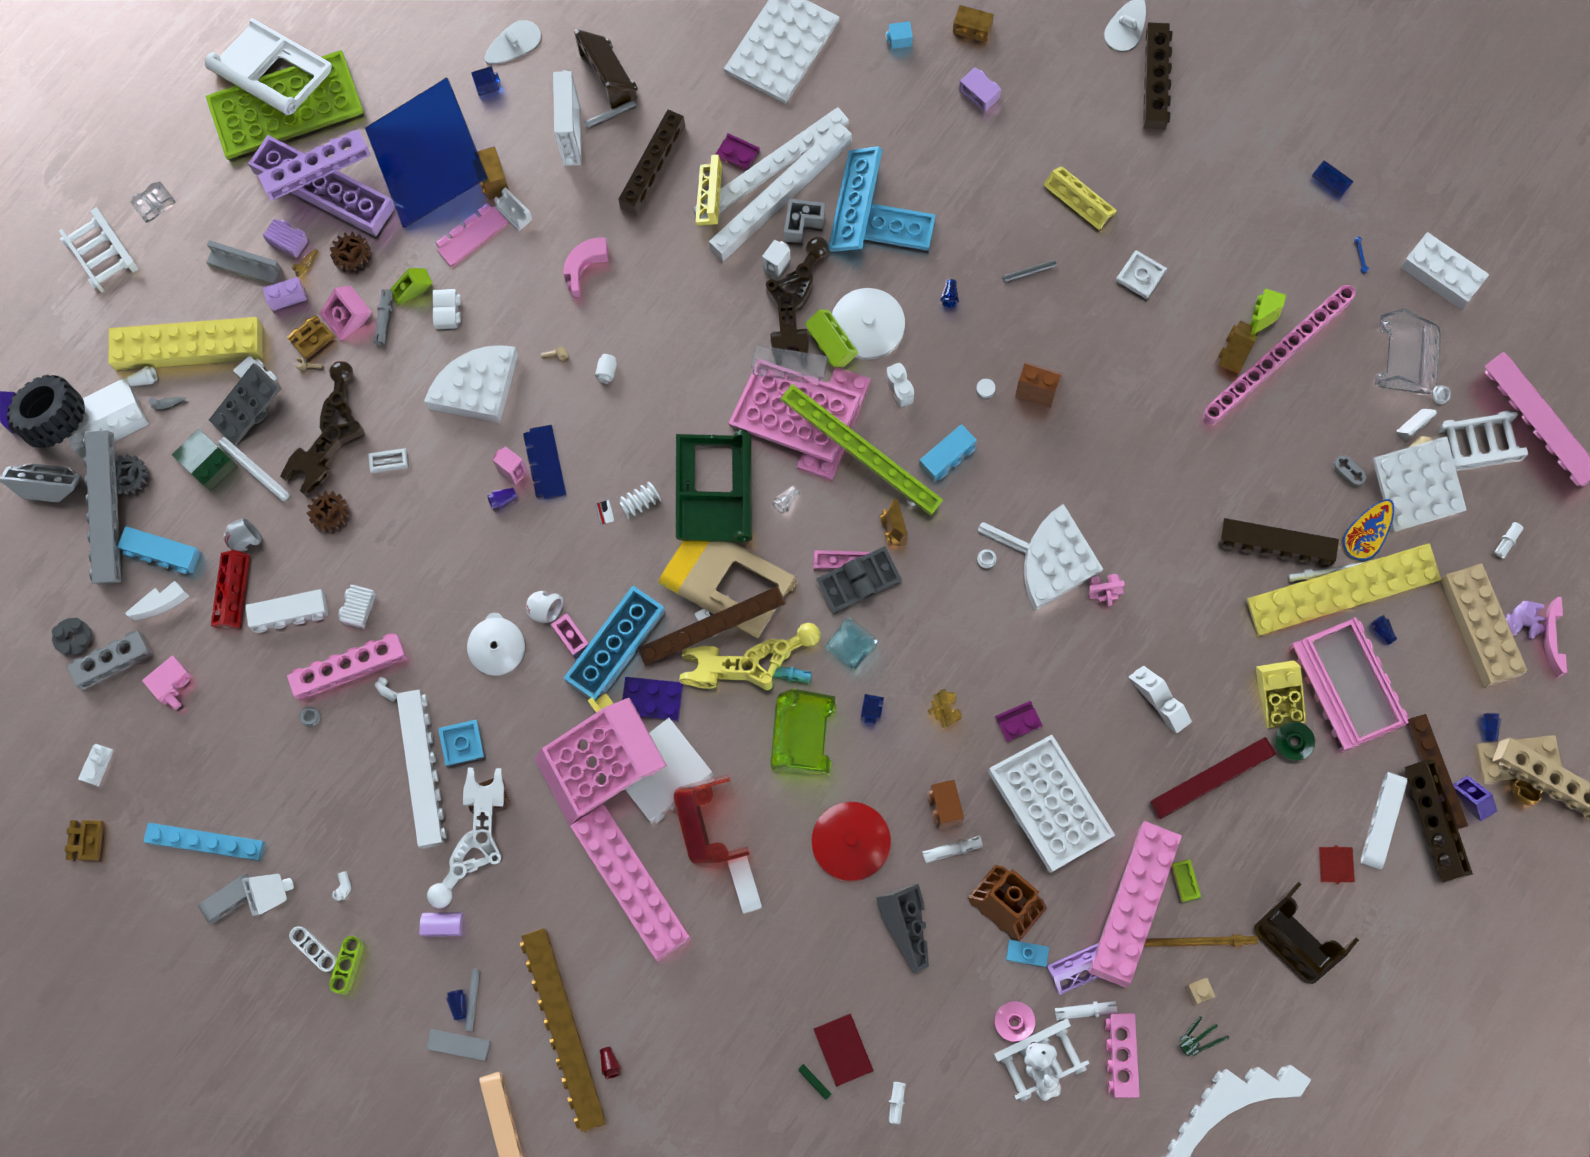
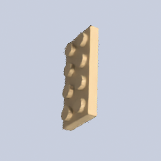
(1491, 773)

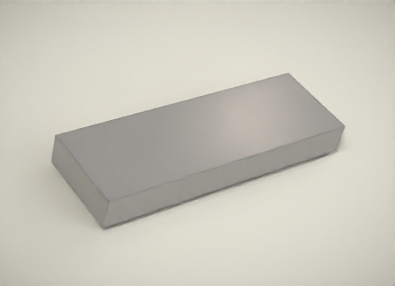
(458, 1045)

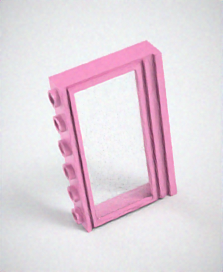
(1350, 684)

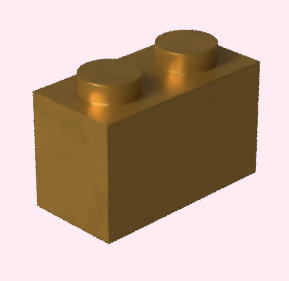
(973, 23)

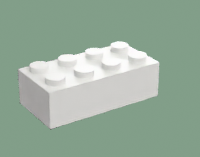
(1444, 271)

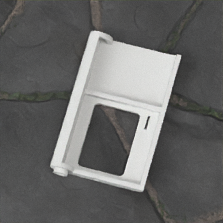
(255, 53)

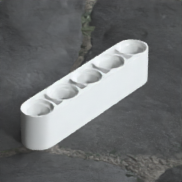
(1384, 820)

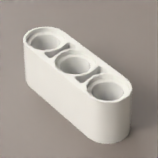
(744, 884)
(306, 945)

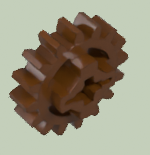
(358, 252)
(320, 508)

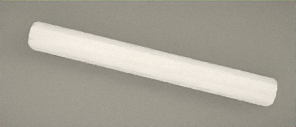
(255, 470)

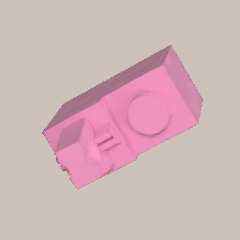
(165, 681)

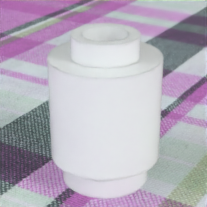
(606, 368)

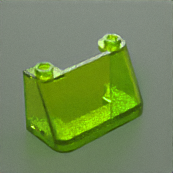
(801, 732)

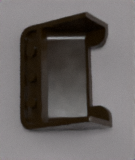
(607, 66)

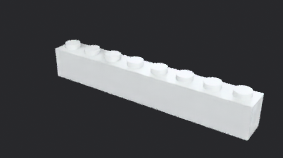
(420, 769)

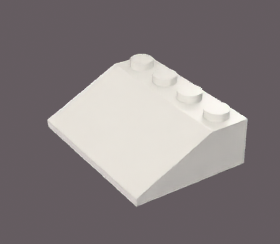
(109, 409)

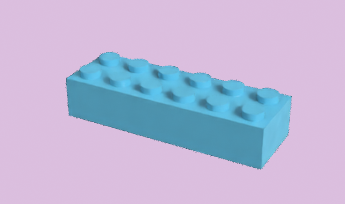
(615, 644)

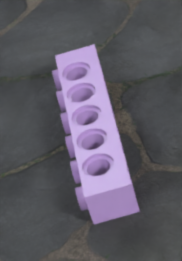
(310, 173)

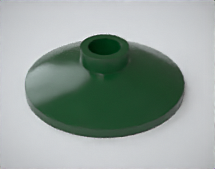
(1303, 736)

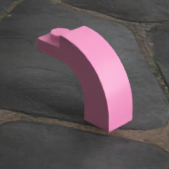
(580, 257)

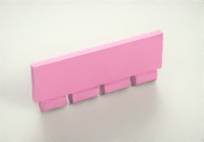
(474, 234)

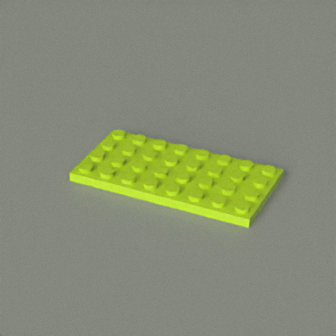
(246, 120)

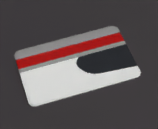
(604, 512)

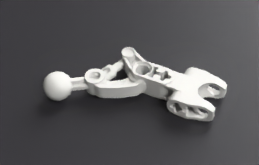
(483, 800)

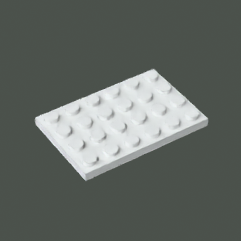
(781, 46)
(1050, 803)

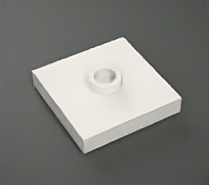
(1141, 274)

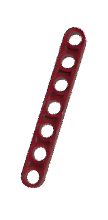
(1212, 778)

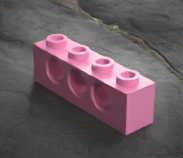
(1127, 1023)

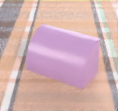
(441, 924)

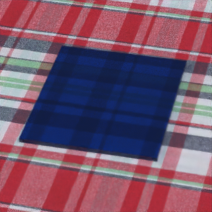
(426, 152)

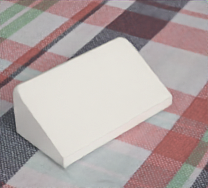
(1416, 423)

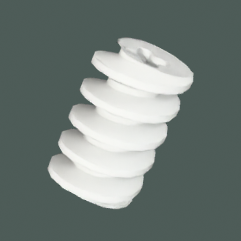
(639, 499)

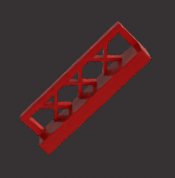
(231, 590)

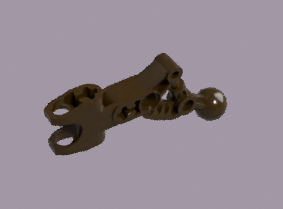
(789, 336)
(313, 461)

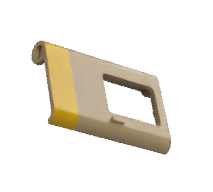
(701, 566)

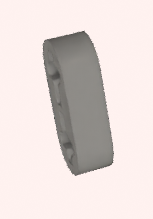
(1349, 471)

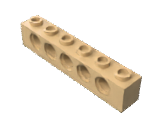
(1510, 750)

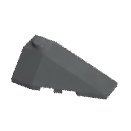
(903, 917)

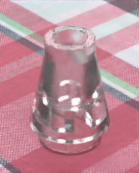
(785, 500)

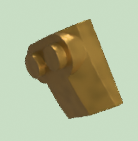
(894, 523)

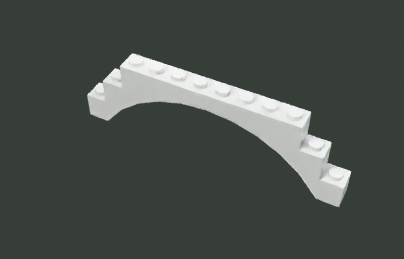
(1231, 1094)

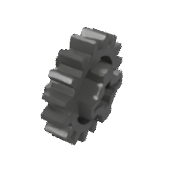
(136, 476)

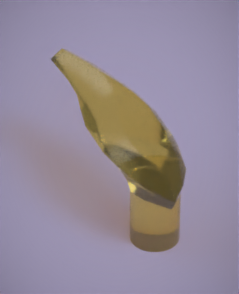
(304, 263)

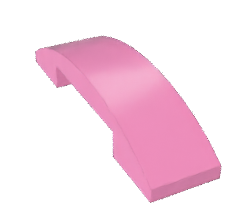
(1556, 661)

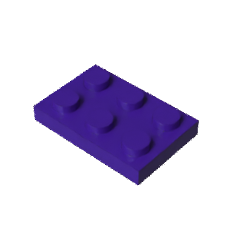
(654, 697)

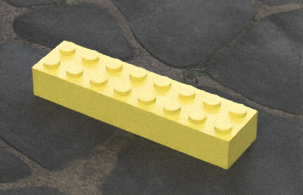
(185, 343)

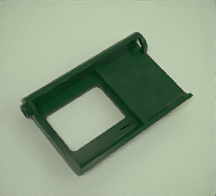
(714, 514)

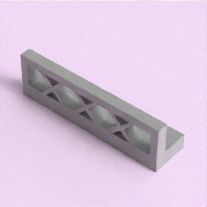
(243, 263)

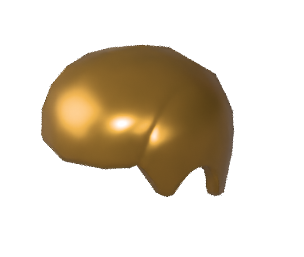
(1525, 793)

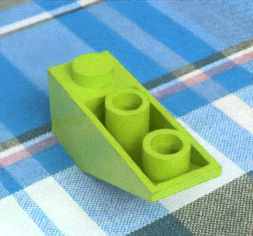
(1267, 309)

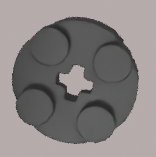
(62, 631)

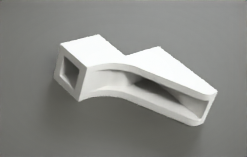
(1159, 695)

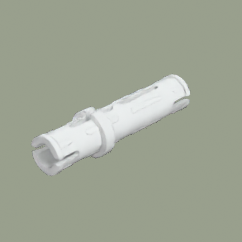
(956, 848)
(1086, 1010)

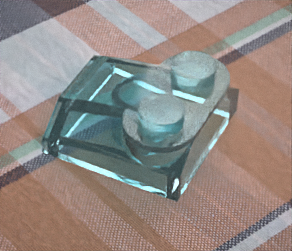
(851, 643)

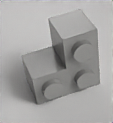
(801, 215)

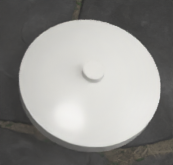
(871, 322)

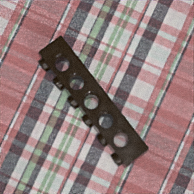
(1151, 117)
(651, 162)
(1446, 823)

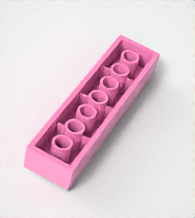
(1541, 416)
(630, 882)
(1135, 904)

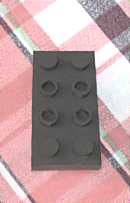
(245, 404)
(858, 579)

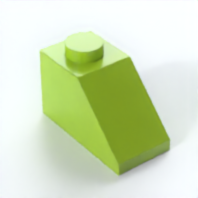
(411, 284)

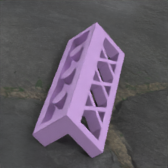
(1071, 967)

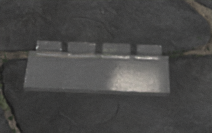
(791, 362)

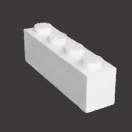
(287, 610)

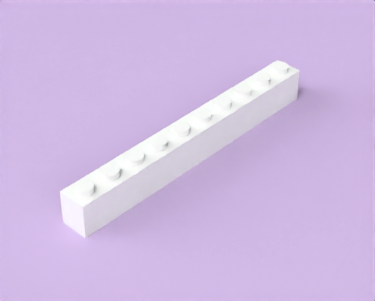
(780, 192)

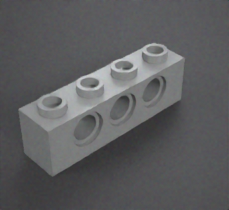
(138, 651)

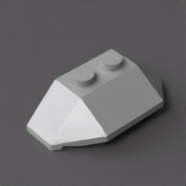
(40, 481)

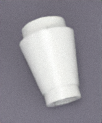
(143, 377)

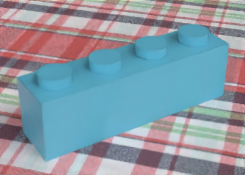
(159, 550)

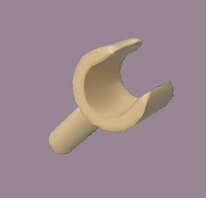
(560, 351)
(305, 365)

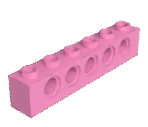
(394, 655)

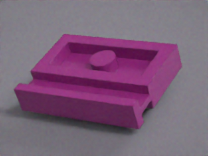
(737, 152)
(1018, 721)

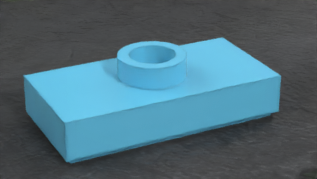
(1027, 953)

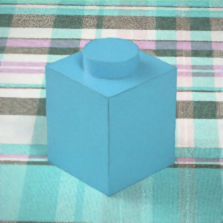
(899, 35)

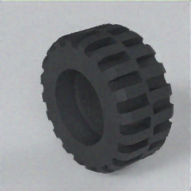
(45, 411)

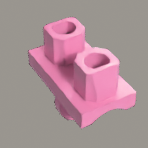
(1106, 591)

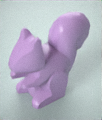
(1526, 615)

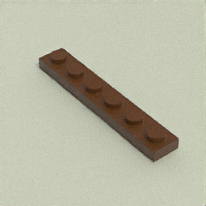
(1427, 750)

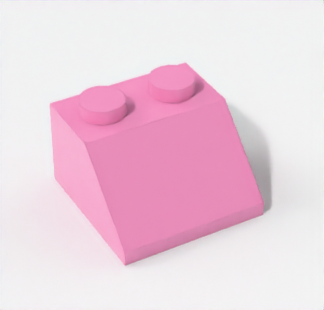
(345, 311)

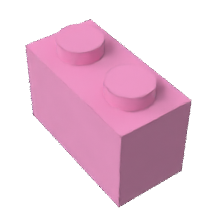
(509, 465)
(570, 636)

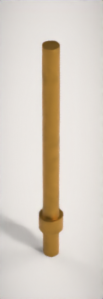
(1235, 940)

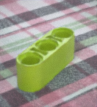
(344, 955)

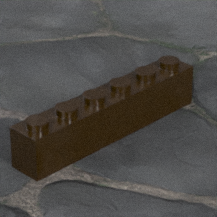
(1278, 542)

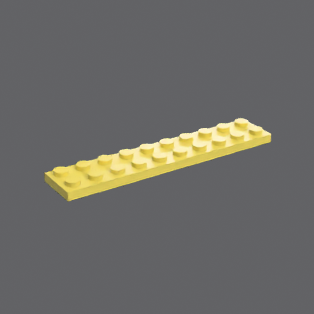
(1343, 589)

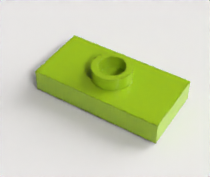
(1185, 881)

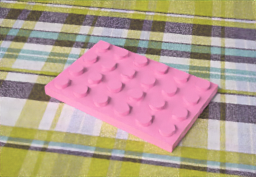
(767, 417)

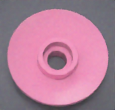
(1015, 1011)

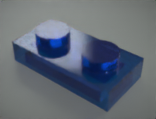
(1332, 178)

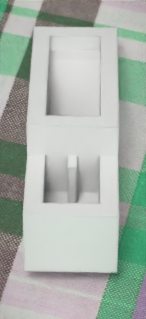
(158, 602)

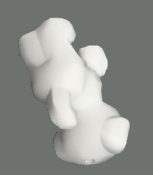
(1038, 1062)

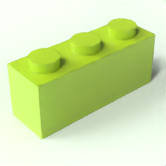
(831, 338)

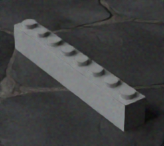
(102, 507)

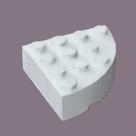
(475, 384)
(1057, 559)

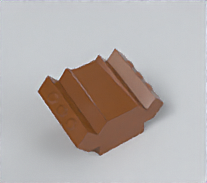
(1008, 901)

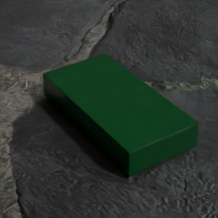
(822, 1090)

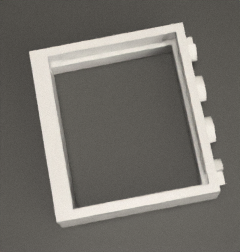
(567, 118)

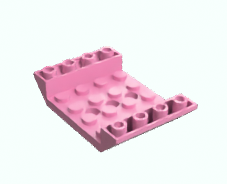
(622, 754)

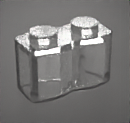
(152, 201)

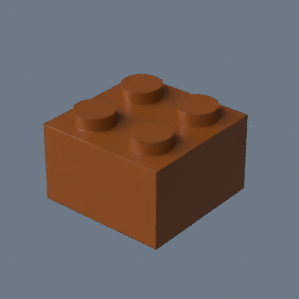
(946, 804)

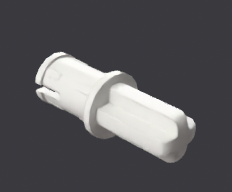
(1509, 540)
(896, 1102)

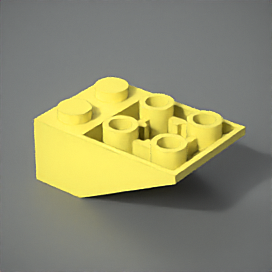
(1281, 693)

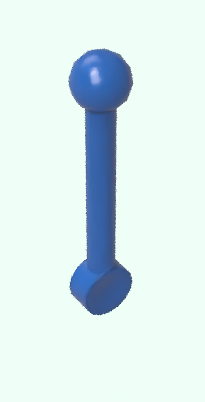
(1364, 269)

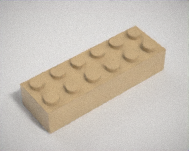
(1483, 625)

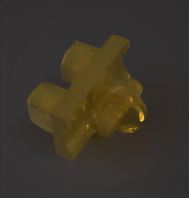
(942, 708)

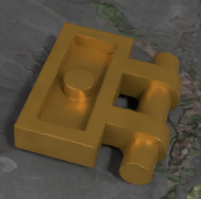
(313, 340)
(89, 842)

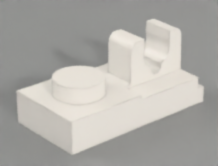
(96, 764)

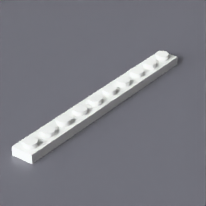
(776, 161)

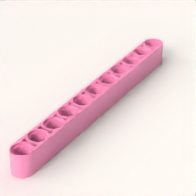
(1283, 347)

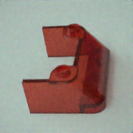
(688, 803)

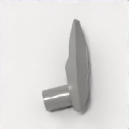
(165, 402)

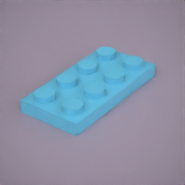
(900, 227)

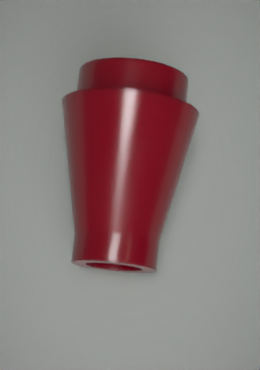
(609, 1063)

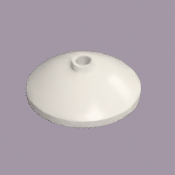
(509, 647)

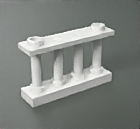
(106, 235)
(1495, 455)
(1041, 1037)

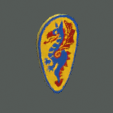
(1369, 531)

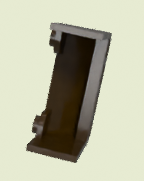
(1295, 944)

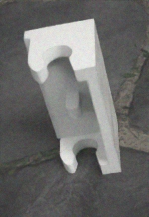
(513, 209)

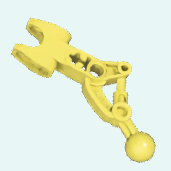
(715, 667)

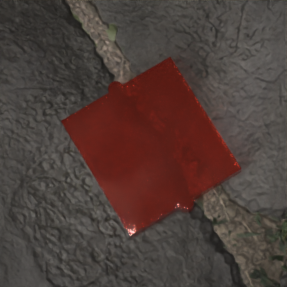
(1336, 864)

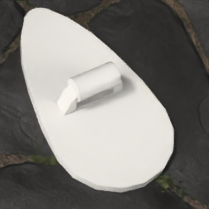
(1126, 26)
(513, 42)

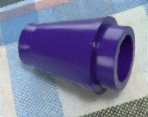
(501, 497)

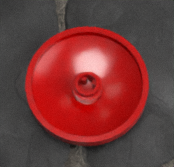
(851, 841)

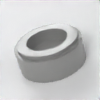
(310, 716)

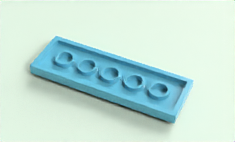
(855, 199)

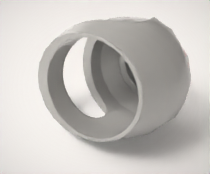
(238, 535)

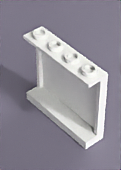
(684, 766)

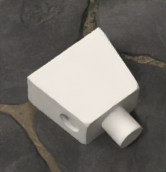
(266, 892)

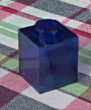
(486, 80)

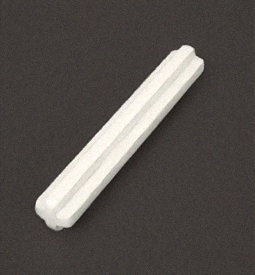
(1003, 537)

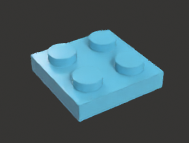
(461, 743)

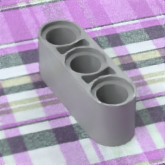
(224, 900)

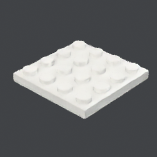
(1420, 483)

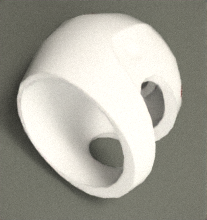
(539, 604)

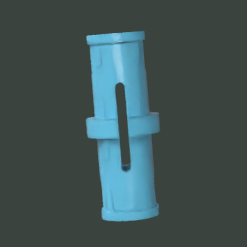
(793, 674)

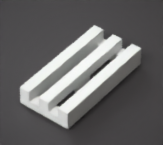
(404, 459)

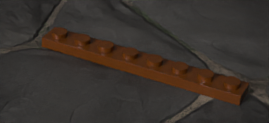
(711, 625)

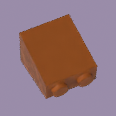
(1038, 384)

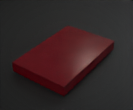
(843, 1050)

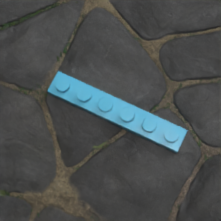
(204, 841)

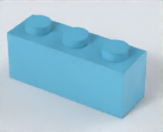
(948, 453)

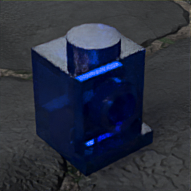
(871, 709)

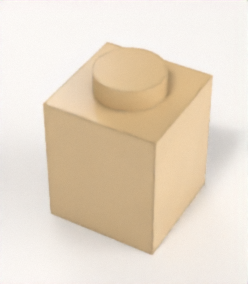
(1200, 991)

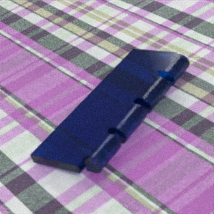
(548, 466)

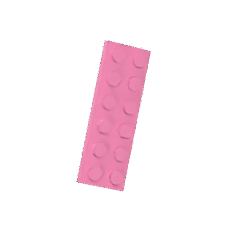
(849, 381)

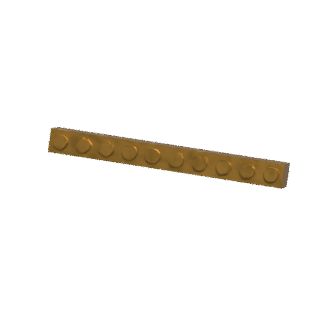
(564, 1030)

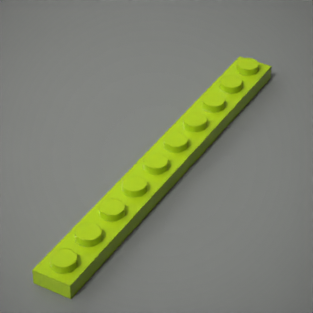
(861, 449)

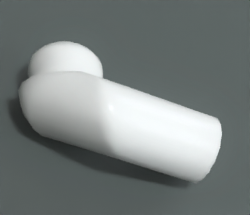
(384, 691)
(344, 888)

